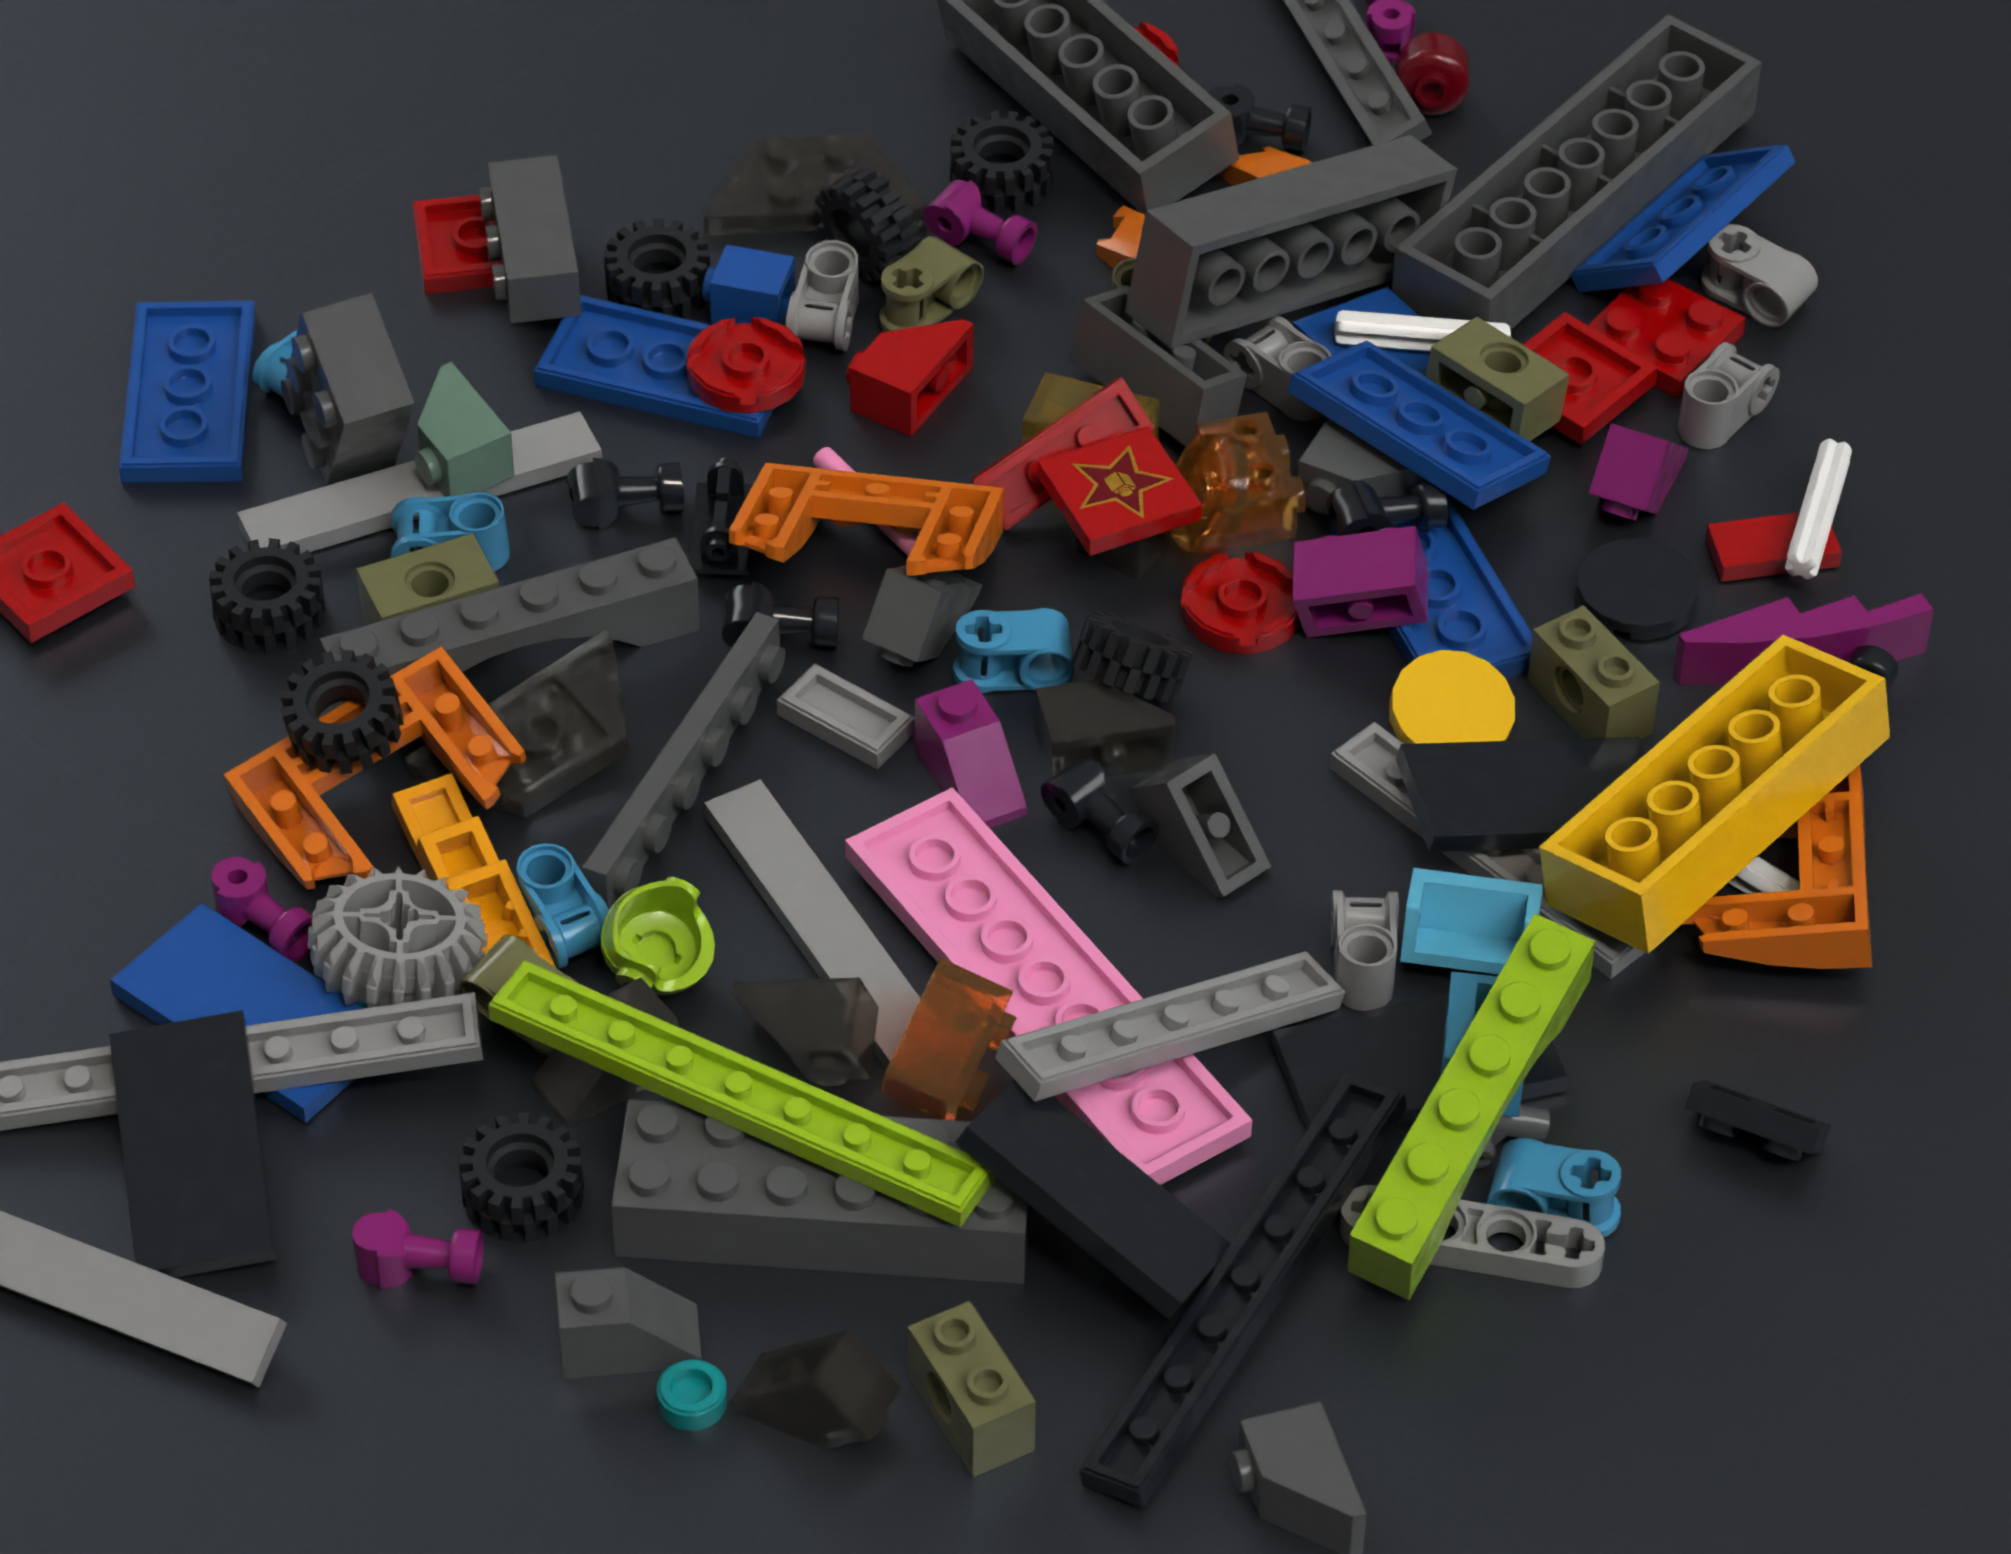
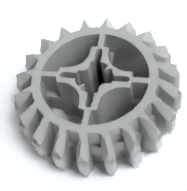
(394, 938)

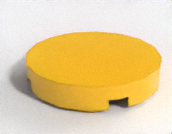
(1451, 700)

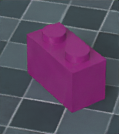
(1360, 581)

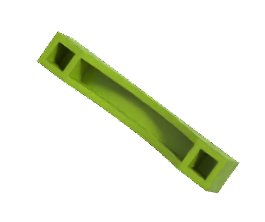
(1435, 1161)

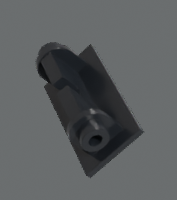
(713, 515)

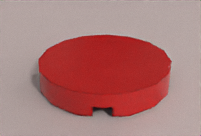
(746, 365)
(1240, 603)

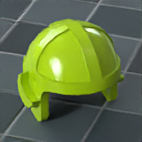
(658, 937)

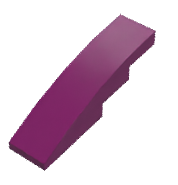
(1725, 647)

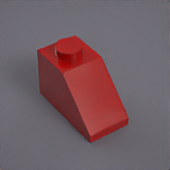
(910, 373)

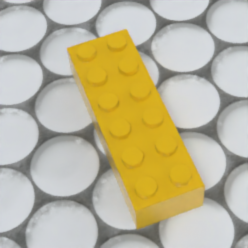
(1714, 793)

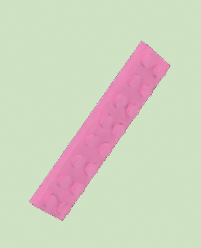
(990, 916)

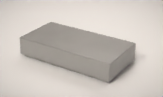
(846, 716)

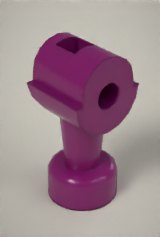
(1391, 25)
(959, 213)
(243, 896)
(390, 1253)

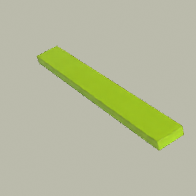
(741, 1093)

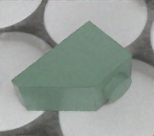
(461, 438)

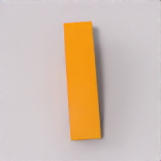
(458, 848)

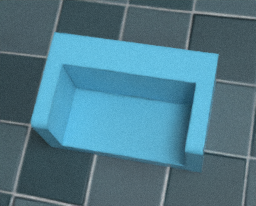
(1465, 920)

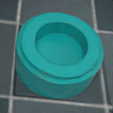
(692, 1395)

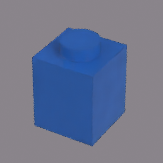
(749, 285)

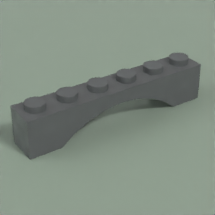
(632, 594)

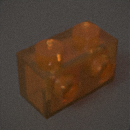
(1272, 493)
(948, 1041)

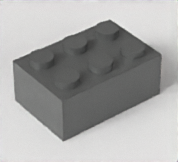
(347, 389)

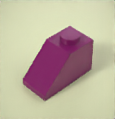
(1635, 471)
(967, 750)

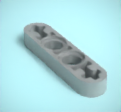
(1478, 1221)

